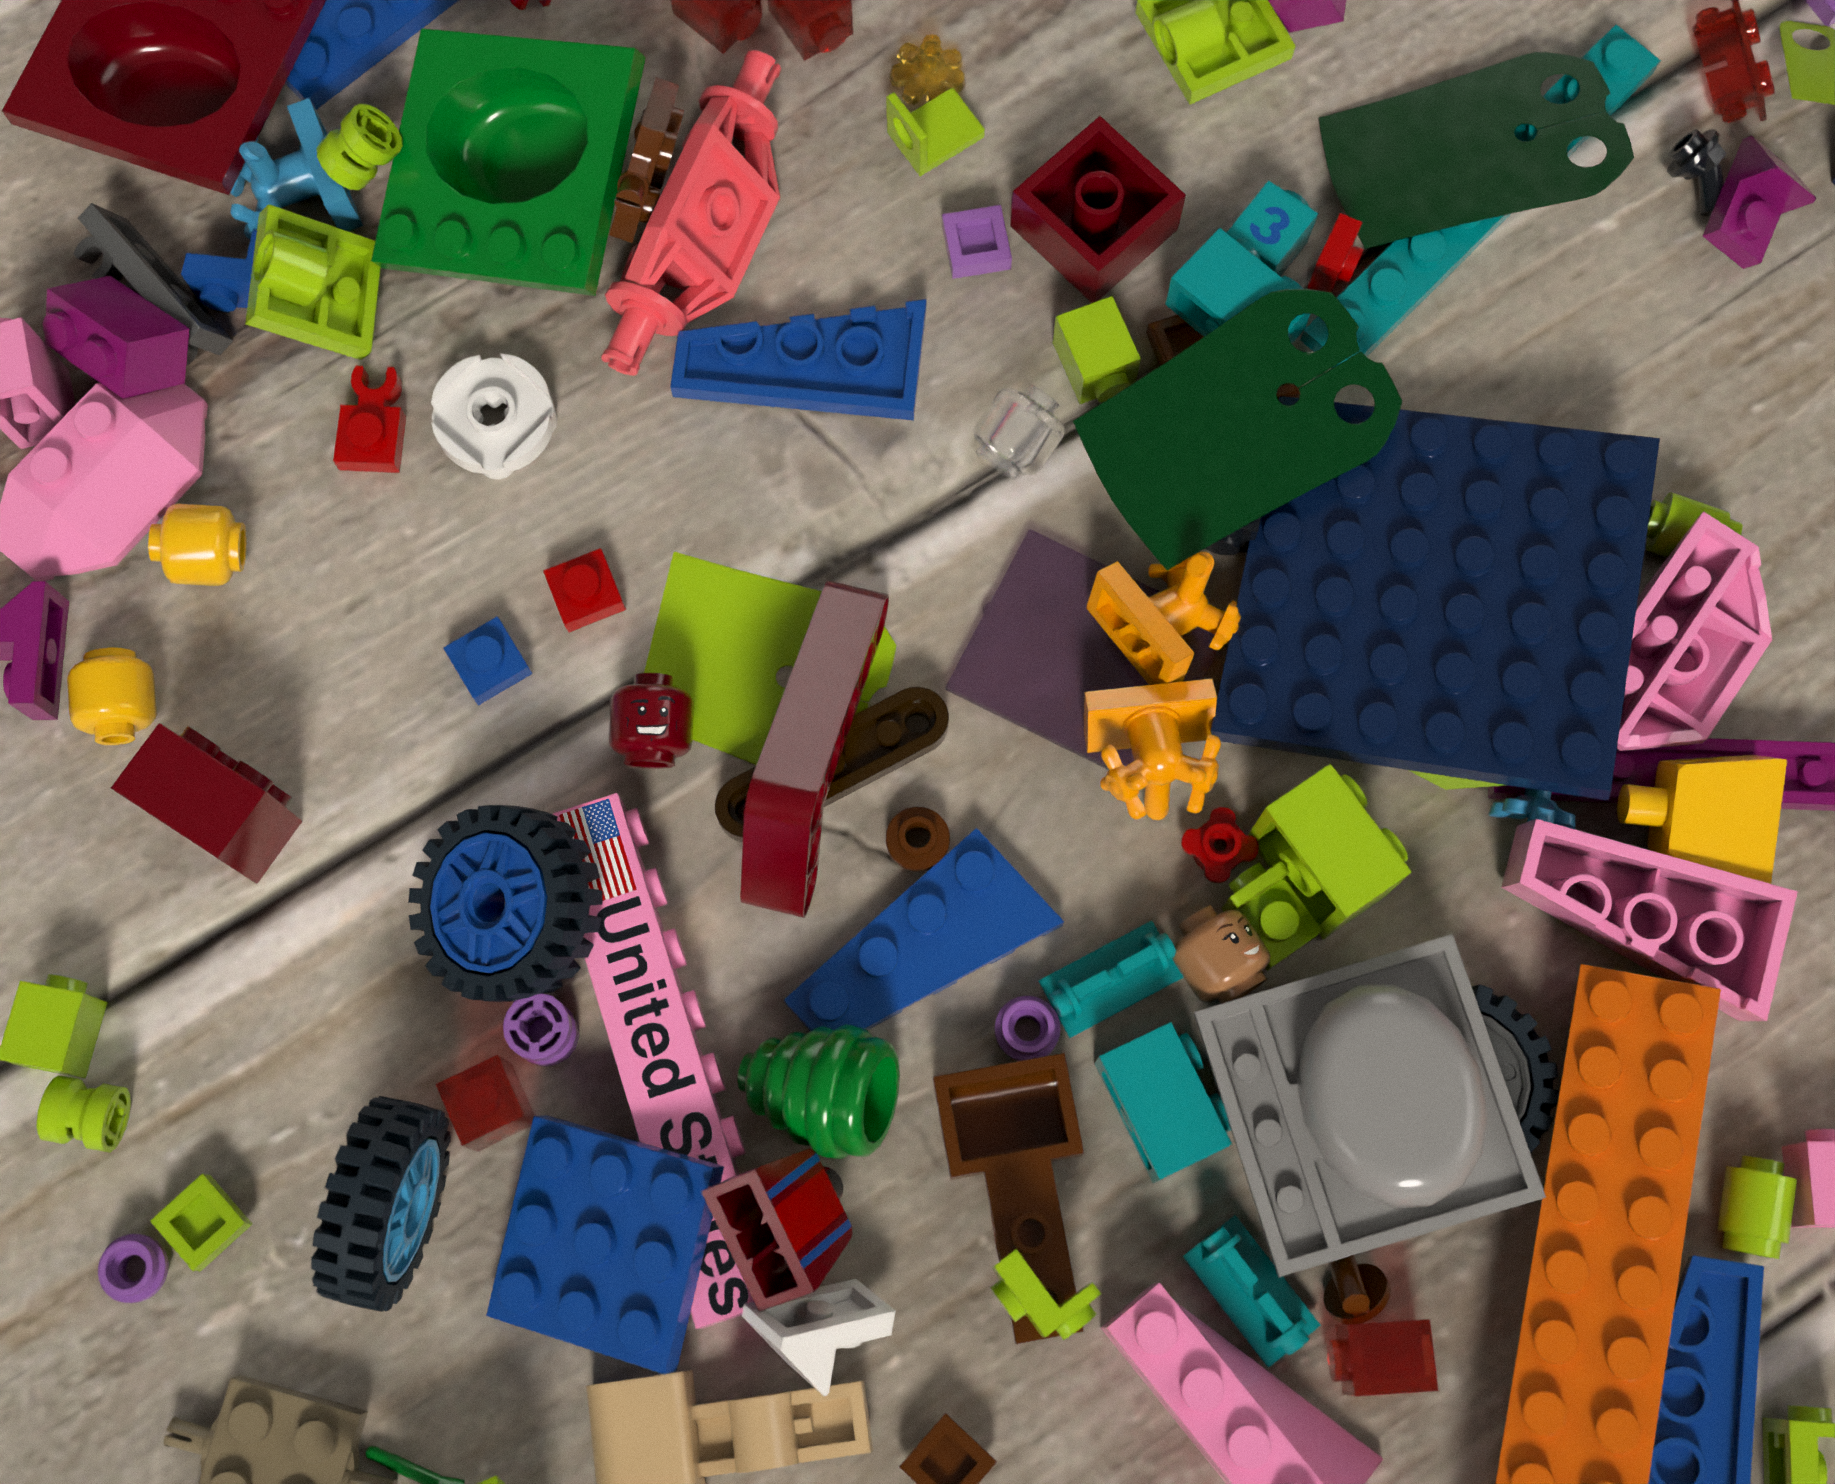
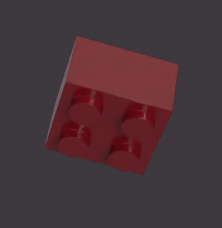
(1096, 209)
(210, 799)

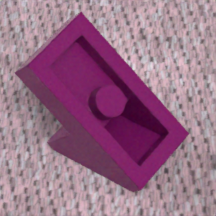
(1752, 201)
(34, 640)

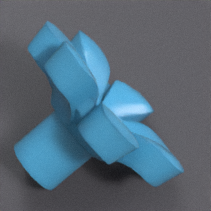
(1533, 805)

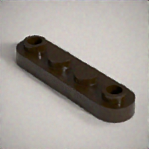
(873, 748)

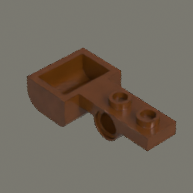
(1011, 1129)

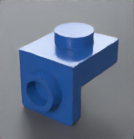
(220, 280)

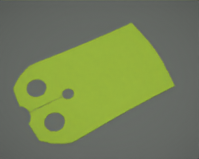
(726, 640)

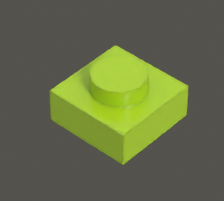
(201, 1222)

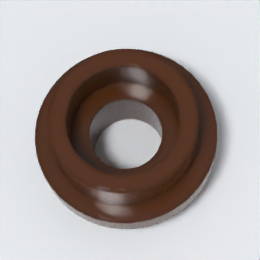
(917, 858)

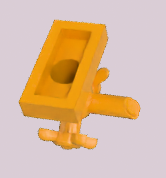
(1154, 724)

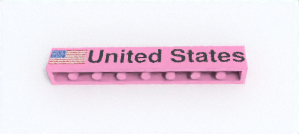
(655, 1025)

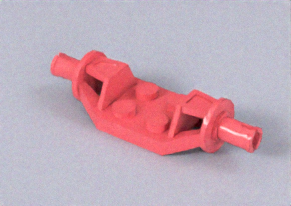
(704, 218)

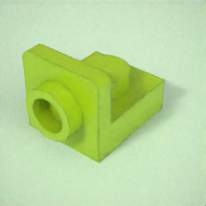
(1273, 910)
(1792, 1446)

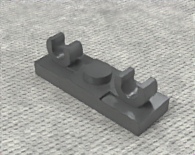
(147, 275)

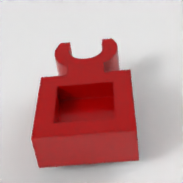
(371, 432)

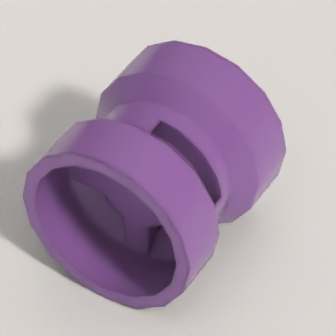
(553, 1033)

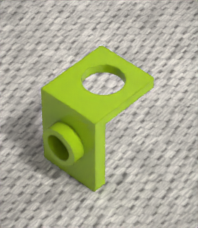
(933, 130)

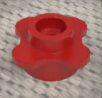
(1219, 864)

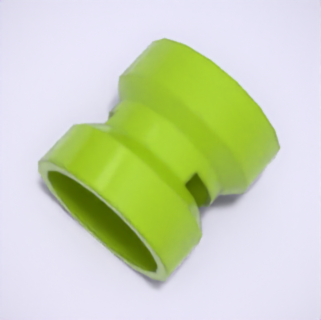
(360, 145)
(88, 1115)

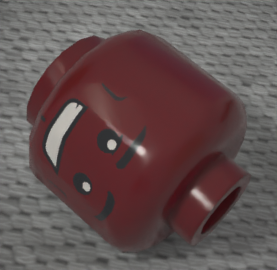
(651, 721)

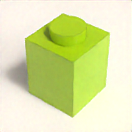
(1096, 350)
(53, 1026)

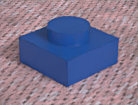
(487, 660)

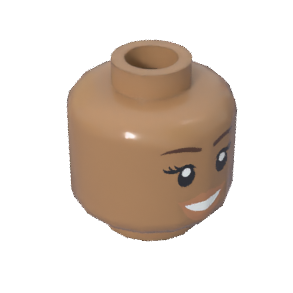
(1221, 955)

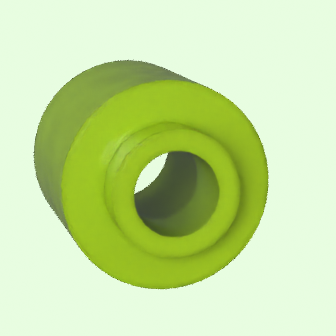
(1674, 517)
(1757, 1207)

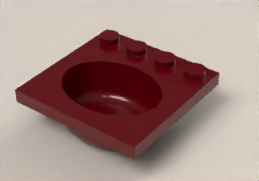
(163, 80)

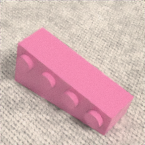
(1659, 911)

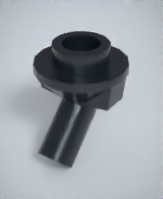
(1700, 157)

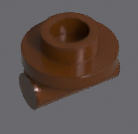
(1355, 1291)

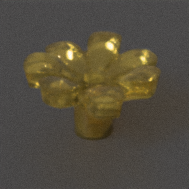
(927, 70)

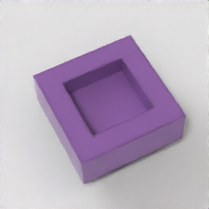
(976, 241)

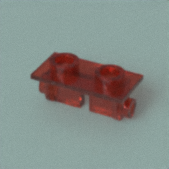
(1742, 82)

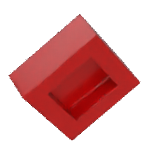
(1338, 256)
(584, 590)

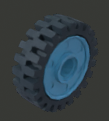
(380, 1203)

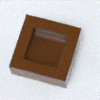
(947, 1456)

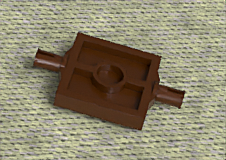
(650, 160)

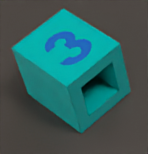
(1276, 226)

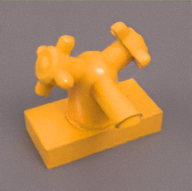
(1152, 627)

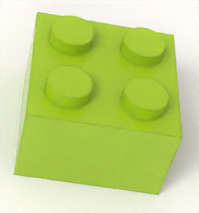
(1331, 848)

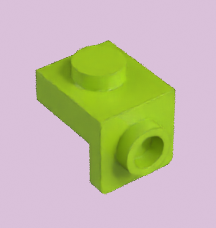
(1024, 1294)

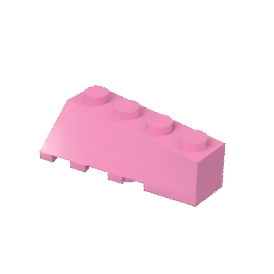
(1229, 1404)

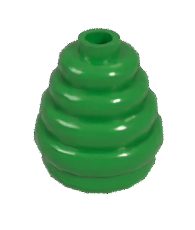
(825, 1088)

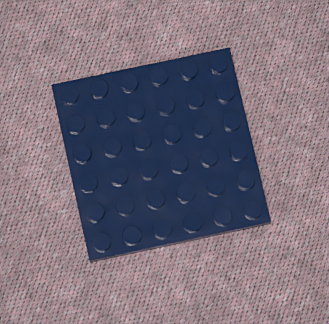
(1449, 605)

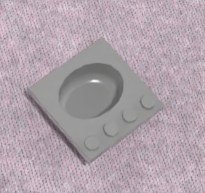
(1367, 1105)

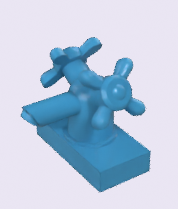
(293, 175)

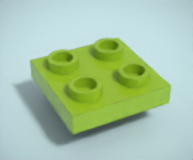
(1215, 41)
(313, 283)

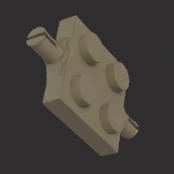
(276, 1438)

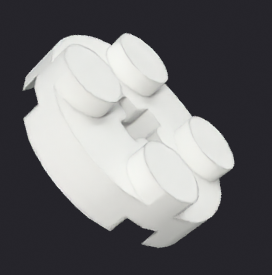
(499, 447)

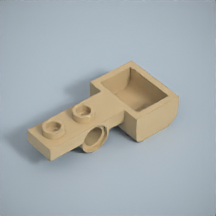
(659, 1435)

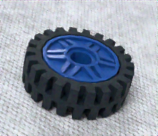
(512, 860)

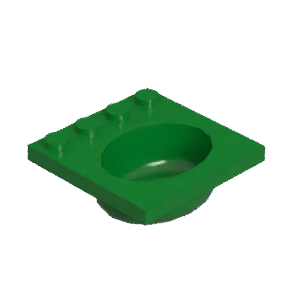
(509, 160)

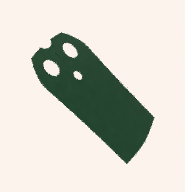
(1453, 152)
(1210, 443)

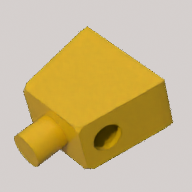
(1712, 811)

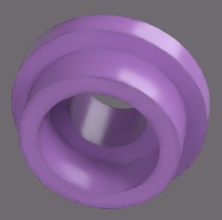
(1034, 1009)
(114, 1262)

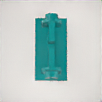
(1111, 978)
(1251, 1292)

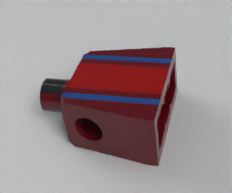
(782, 1225)

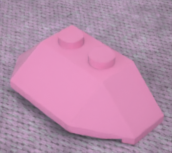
(101, 480)
(1694, 638)

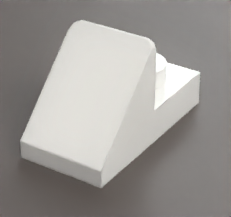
(816, 1324)

